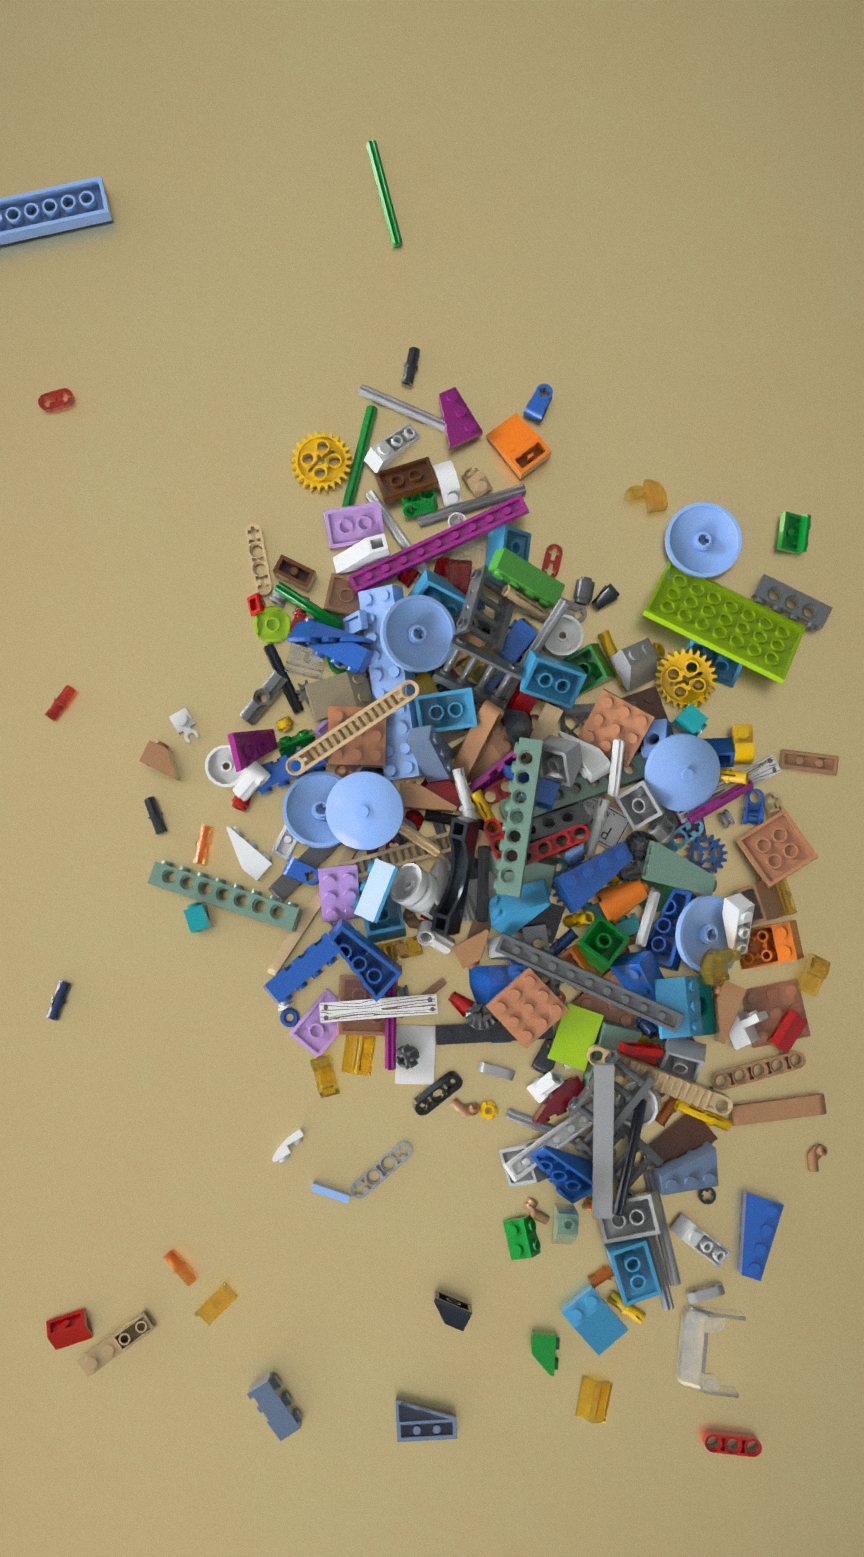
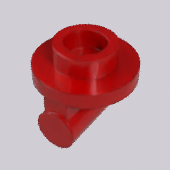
(440, 565)
(407, 577)
(416, 817)

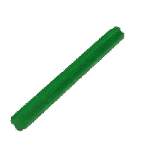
(384, 193)
(360, 454)

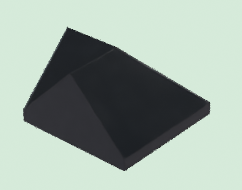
(517, 725)
(453, 1311)

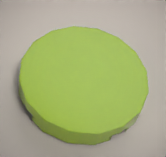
(272, 625)

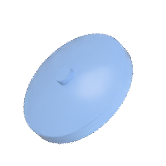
(703, 540)
(417, 633)
(682, 772)
(306, 809)
(364, 810)
(700, 929)

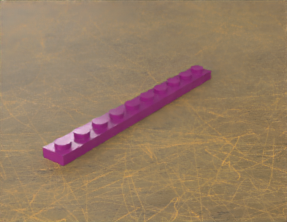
(438, 544)

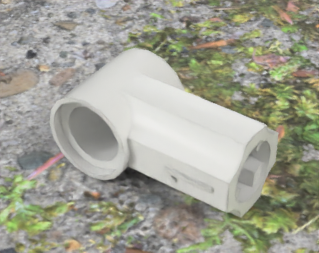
(254, 778)
(436, 940)
(543, 1086)

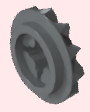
(473, 1018)

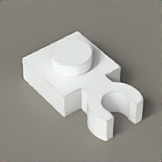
(183, 722)

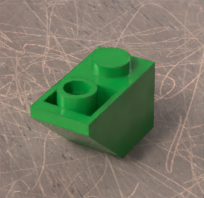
(544, 1349)

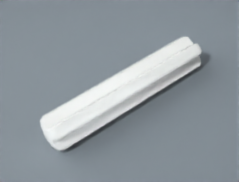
(616, 767)
(647, 918)

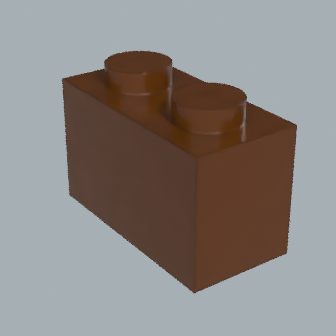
(294, 573)

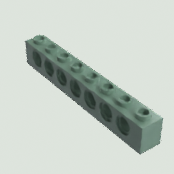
(535, 748)
(586, 791)
(161, 872)

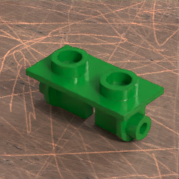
(289, 743)

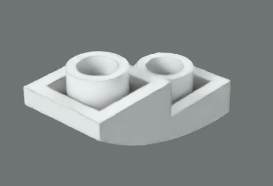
(283, 1151)

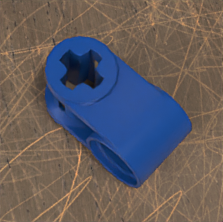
(538, 405)
(753, 809)
(299, 870)

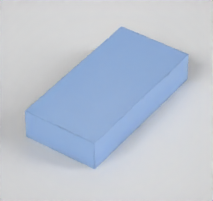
(356, 622)
(330, 1192)

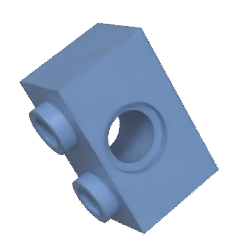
(659, 729)

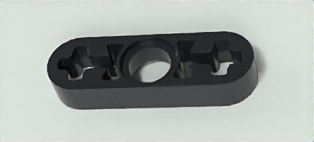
(444, 1080)

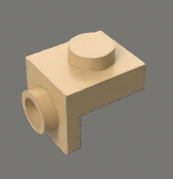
(477, 481)

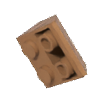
(766, 901)

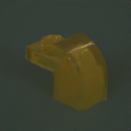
(652, 493)
(402, 948)
(714, 965)
(814, 973)
(325, 1076)

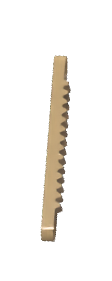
(352, 728)
(401, 854)
(305, 921)
(669, 1083)

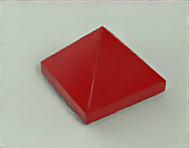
(256, 603)

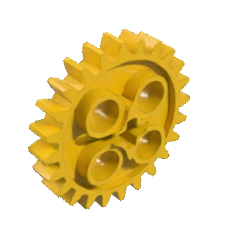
(309, 448)
(679, 662)

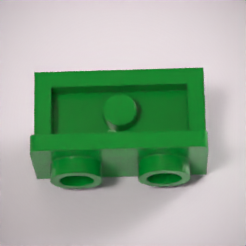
(793, 532)
(522, 1237)

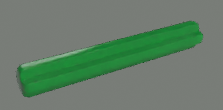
(307, 605)

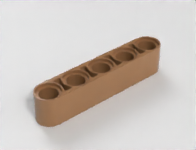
(477, 739)
(767, 1070)
(778, 1109)

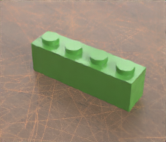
(525, 577)

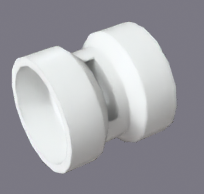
(456, 518)

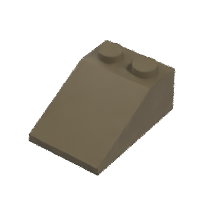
(339, 690)

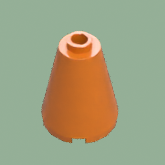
(621, 898)

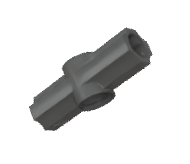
(256, 707)

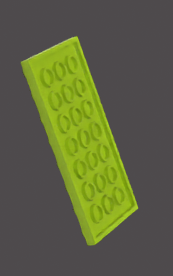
(725, 622)

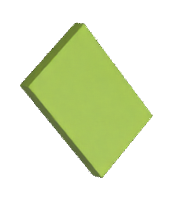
(574, 1036)

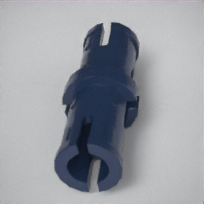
(58, 1000)

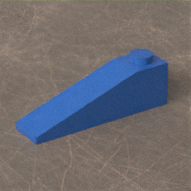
(315, 633)
(487, 983)
(567, 1171)

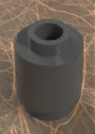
(584, 591)

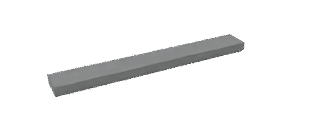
(603, 1140)

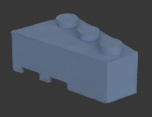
(431, 752)
(688, 1172)
(275, 1406)
(423, 1423)

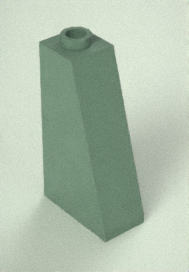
(671, 869)
(540, 870)
(610, 1036)
(565, 1224)

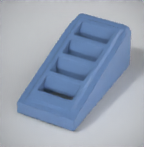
(574, 855)

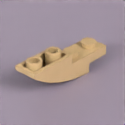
(115, 1344)

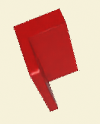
(787, 1030)
(641, 1051)
(68, 1329)

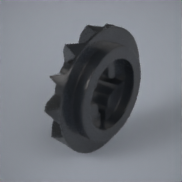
(639, 836)

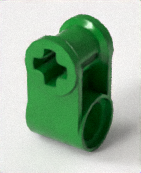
(421, 503)

